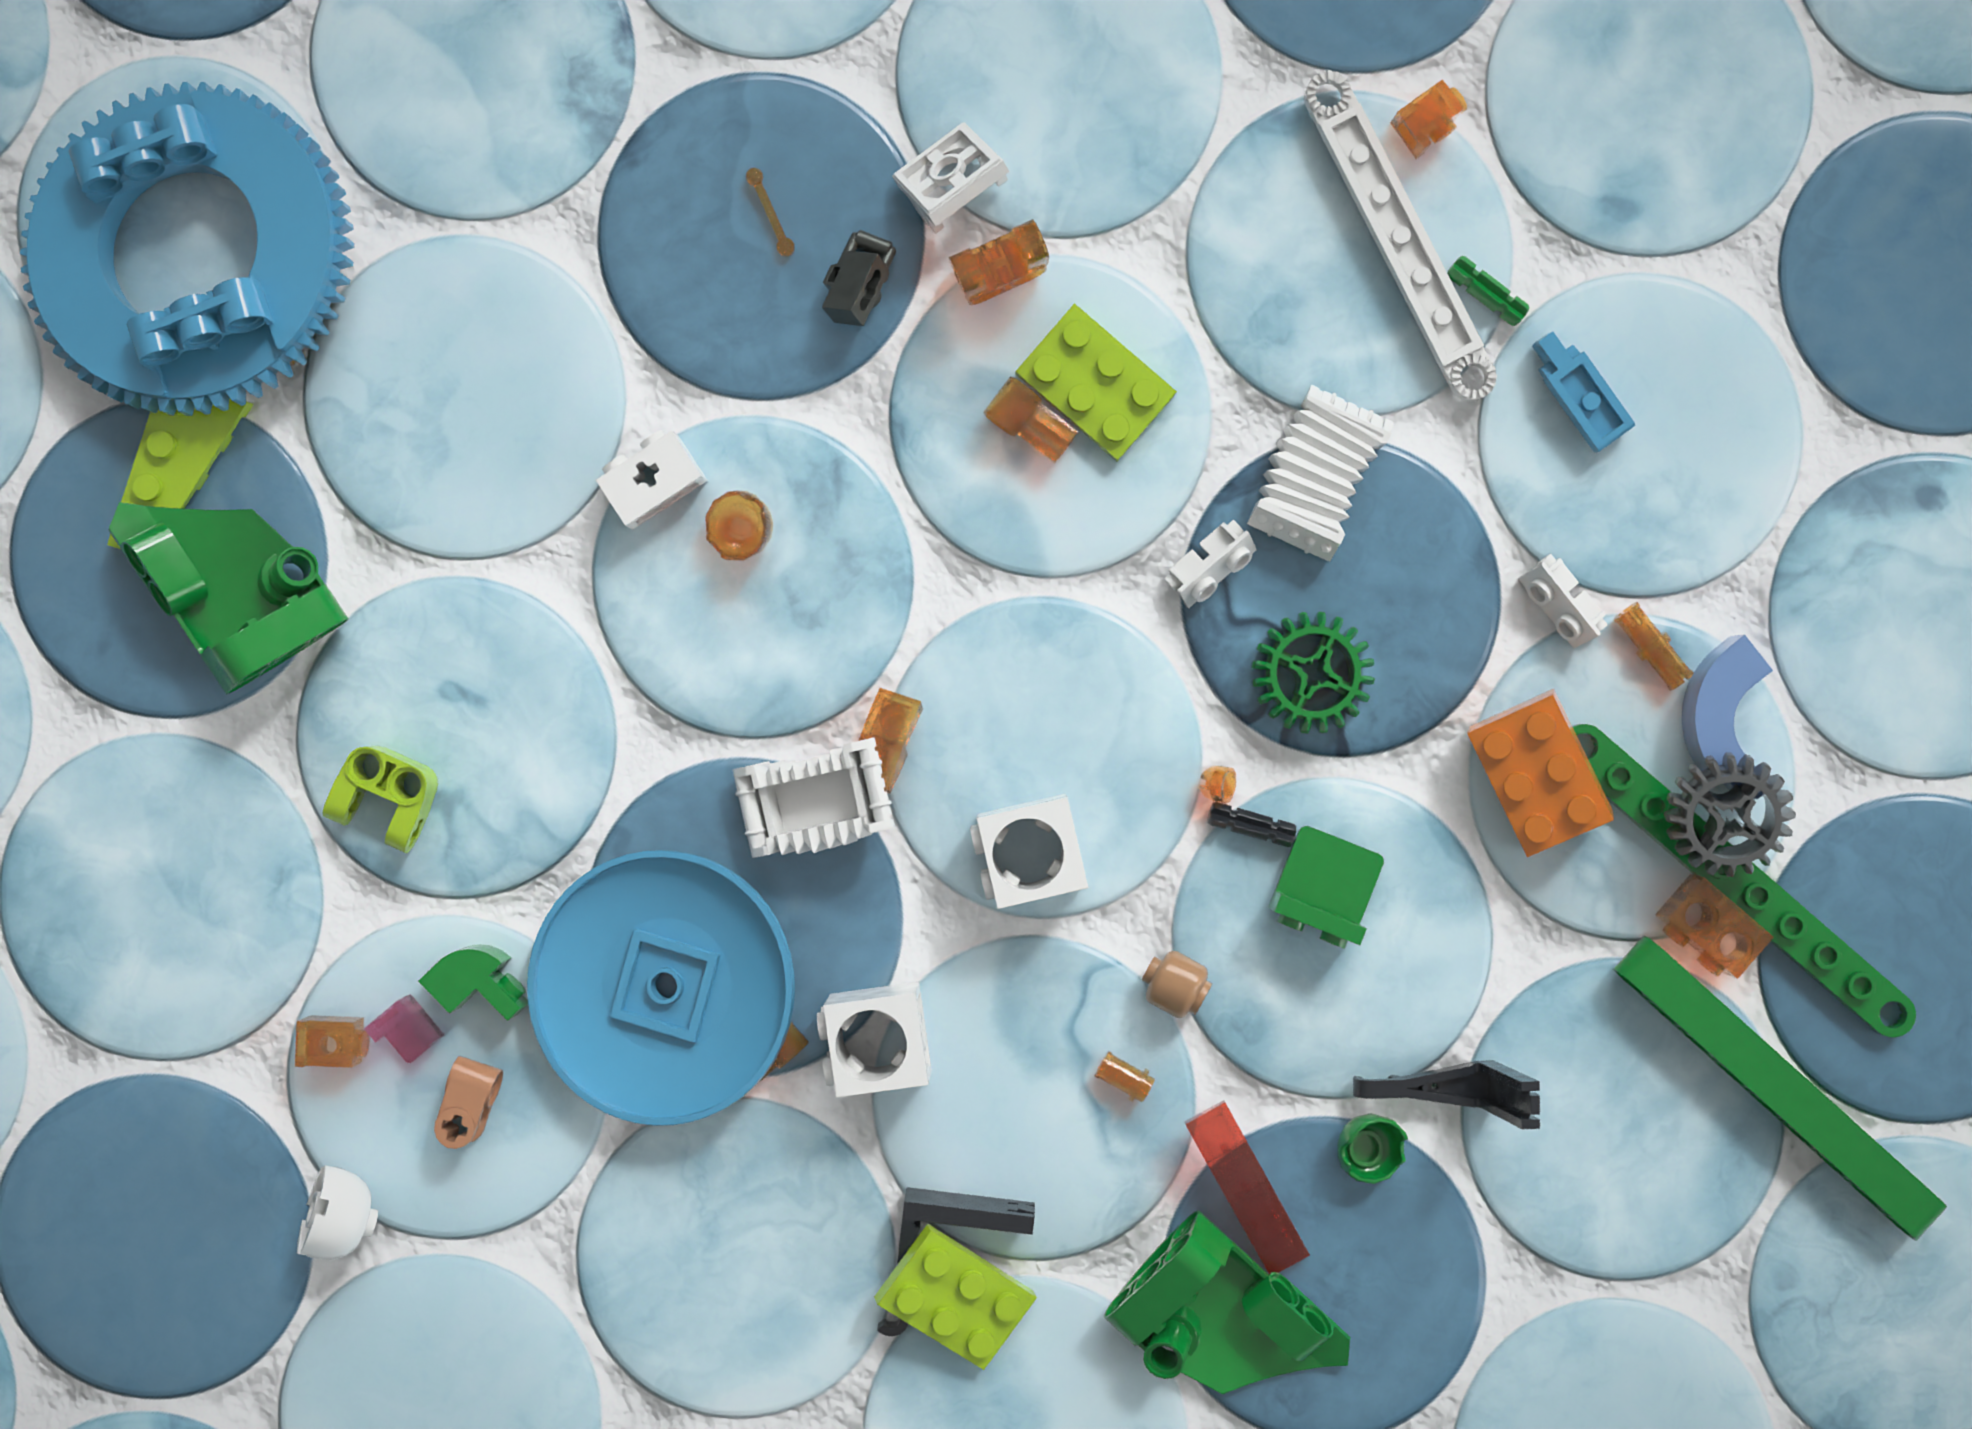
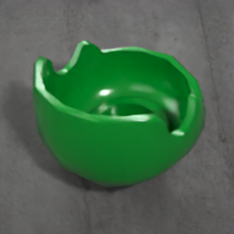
(1371, 1148)

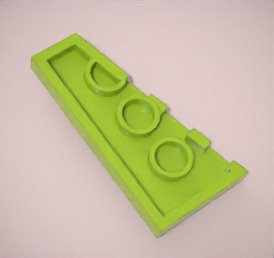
(178, 455)

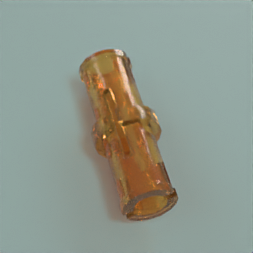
(1653, 646)

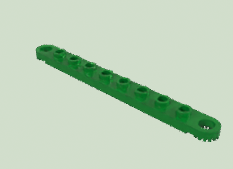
(1792, 925)

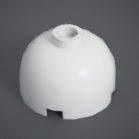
(336, 1215)

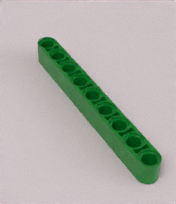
(1780, 1088)

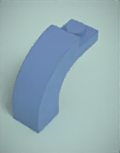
(1714, 697)

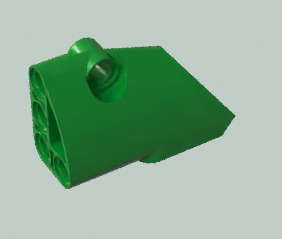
(228, 585)
(1221, 1314)

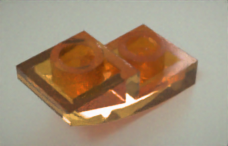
(892, 724)

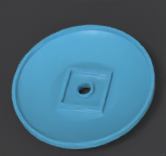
(599, 997)

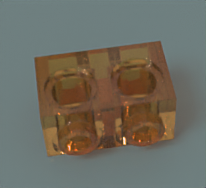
(1717, 920)

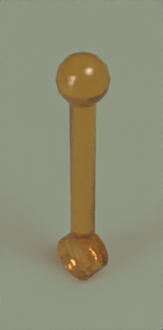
(784, 245)

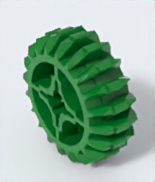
(1322, 653)

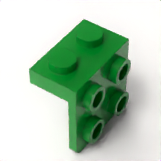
(1326, 886)

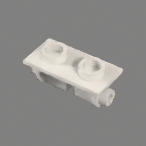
(1228, 552)
(1549, 587)

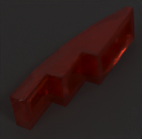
(1246, 1188)

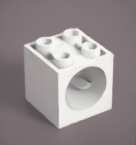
(1063, 874)
(907, 1068)

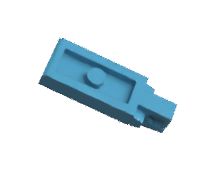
(1582, 392)

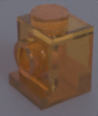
(1429, 117)
(312, 1040)

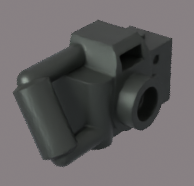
(858, 278)

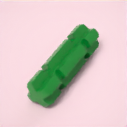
(1488, 291)

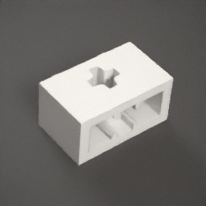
(639, 501)

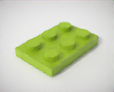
(1095, 382)
(955, 1297)

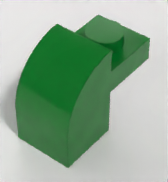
(471, 970)

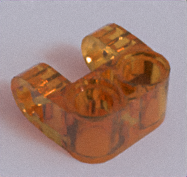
(1001, 263)

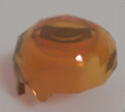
(738, 525)

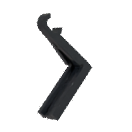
(1469, 1084)
(959, 1211)

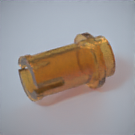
(1125, 1077)

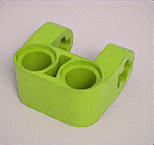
(389, 783)

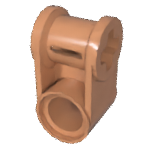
(468, 1094)

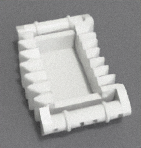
(1318, 472)
(814, 800)

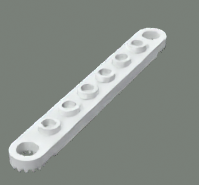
(1400, 236)

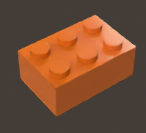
(1540, 773)

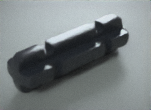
(1251, 824)

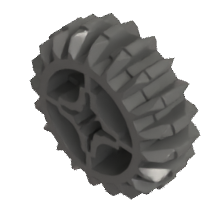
(1740, 798)

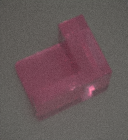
(406, 1028)

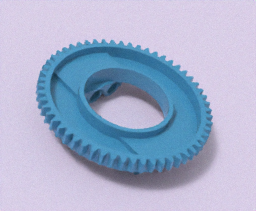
(201, 344)

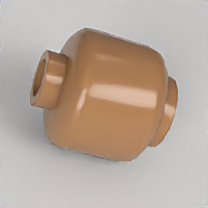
(1176, 984)

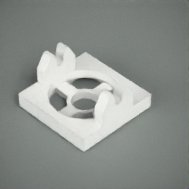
(959, 147)

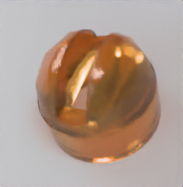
(1219, 783)

